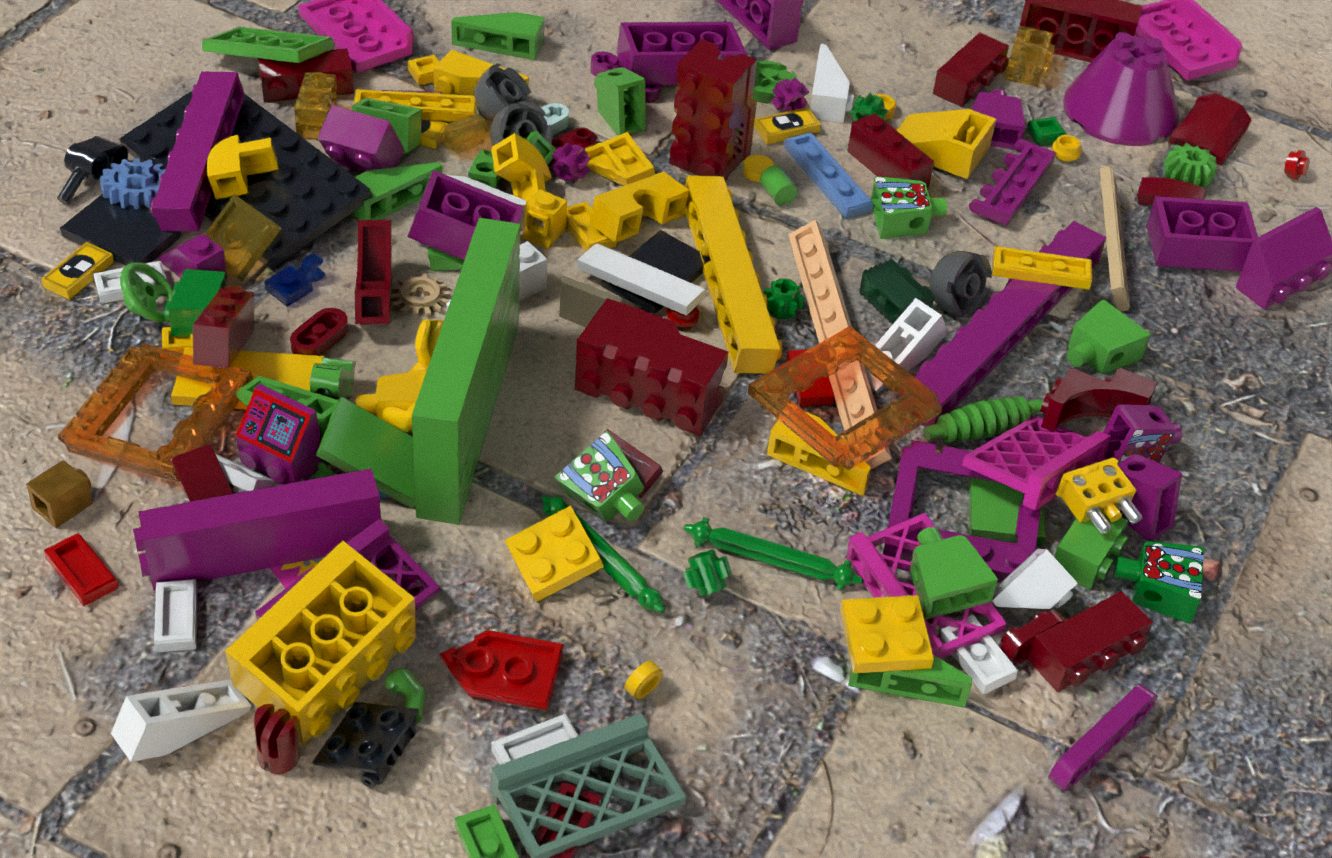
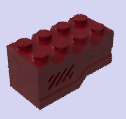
(710, 106)
(649, 366)

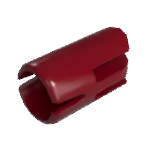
(276, 739)

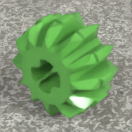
(1190, 165)

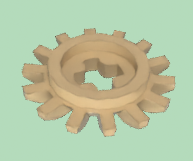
(434, 295)

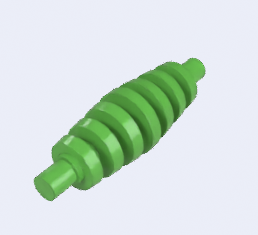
(982, 419)

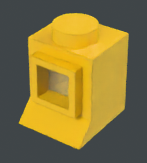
(545, 219)

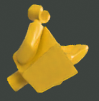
(399, 392)

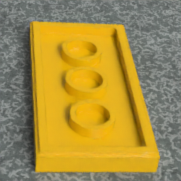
(281, 367)

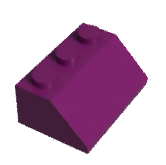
(1287, 259)

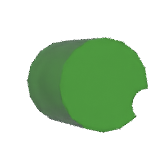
(778, 185)

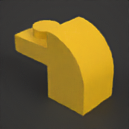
(232, 162)
(521, 165)

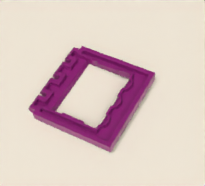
(998, 555)

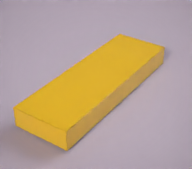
(1042, 267)

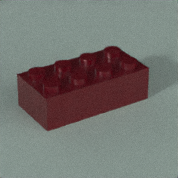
(1081, 26)

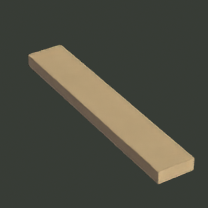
(1114, 239)

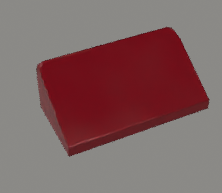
(201, 474)

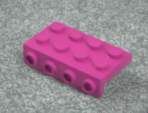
(364, 27)
(1189, 37)

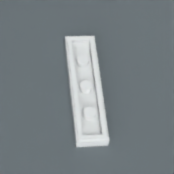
(641, 279)

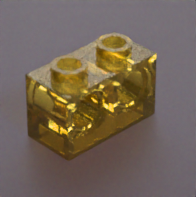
(1030, 56)
(313, 103)

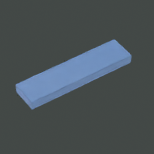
(828, 175)

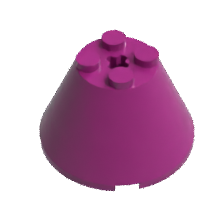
(1125, 93)

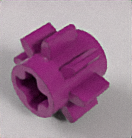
(789, 95)
(571, 162)

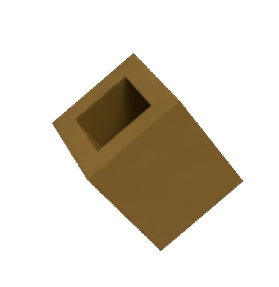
(60, 493)

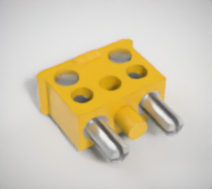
(1098, 492)

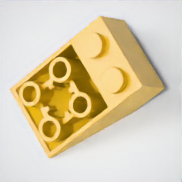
(951, 138)

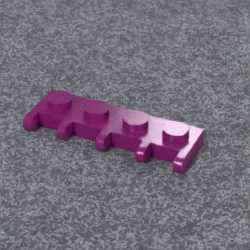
(1014, 184)

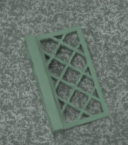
(567, 762)

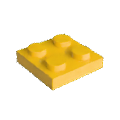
(553, 553)
(886, 634)

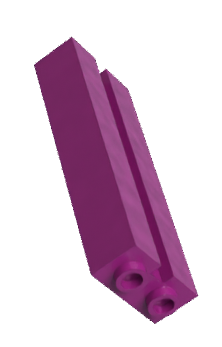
(255, 528)

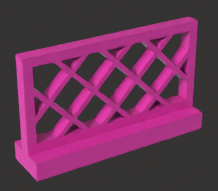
(1041, 482)
(883, 583)

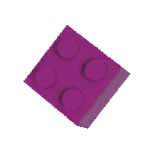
(359, 141)

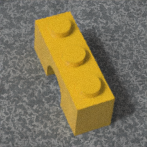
(621, 210)

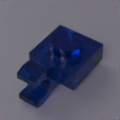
(292, 283)

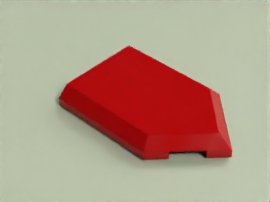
(507, 668)

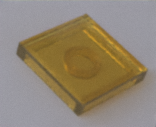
(242, 235)

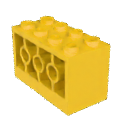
(324, 641)

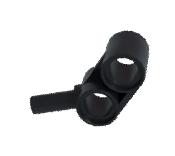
(87, 161)

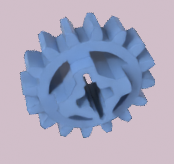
(131, 182)

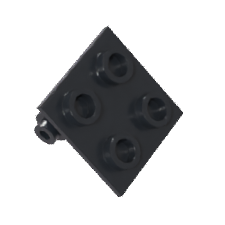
(369, 740)

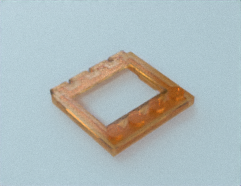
(100, 410)
(871, 434)

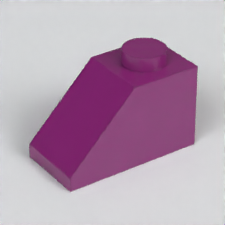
(196, 254)

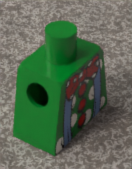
(1165, 578)

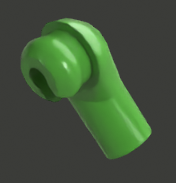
(405, 682)

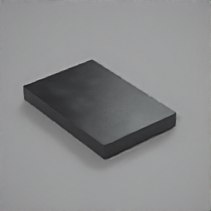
(125, 232)
(667, 255)

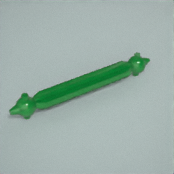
(773, 553)
(613, 562)

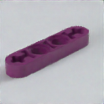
(1102, 737)

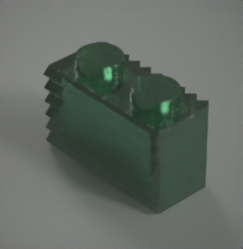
(892, 289)

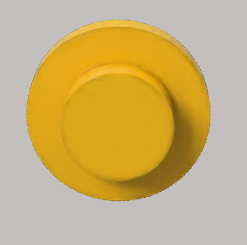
(1067, 148)

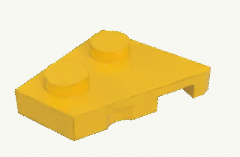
(619, 160)

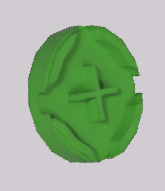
(766, 77)

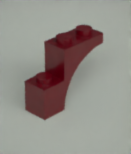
(374, 272)
(1088, 396)

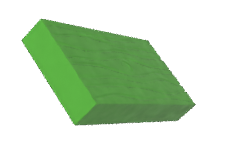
(466, 372)

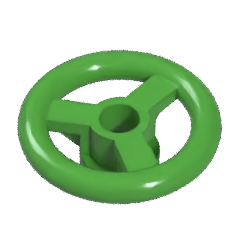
(140, 295)

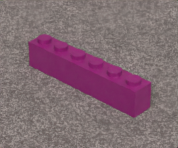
(207, 121)

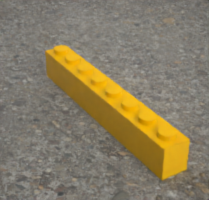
(731, 277)

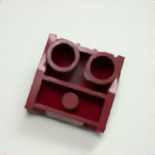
(1213, 125)

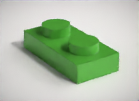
(484, 834)

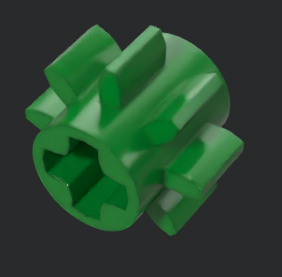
(868, 106)
(784, 298)
(707, 572)

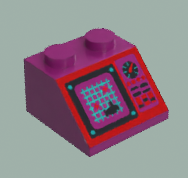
(279, 437)

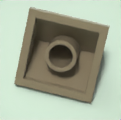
(581, 302)

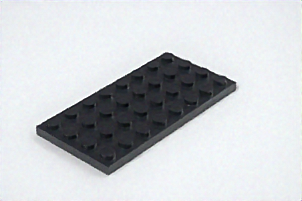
(301, 197)

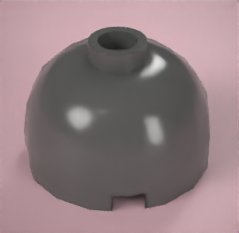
(498, 89)
(519, 119)
(960, 282)

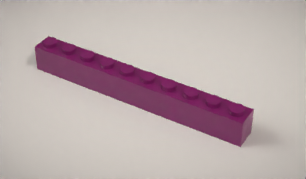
(1002, 324)

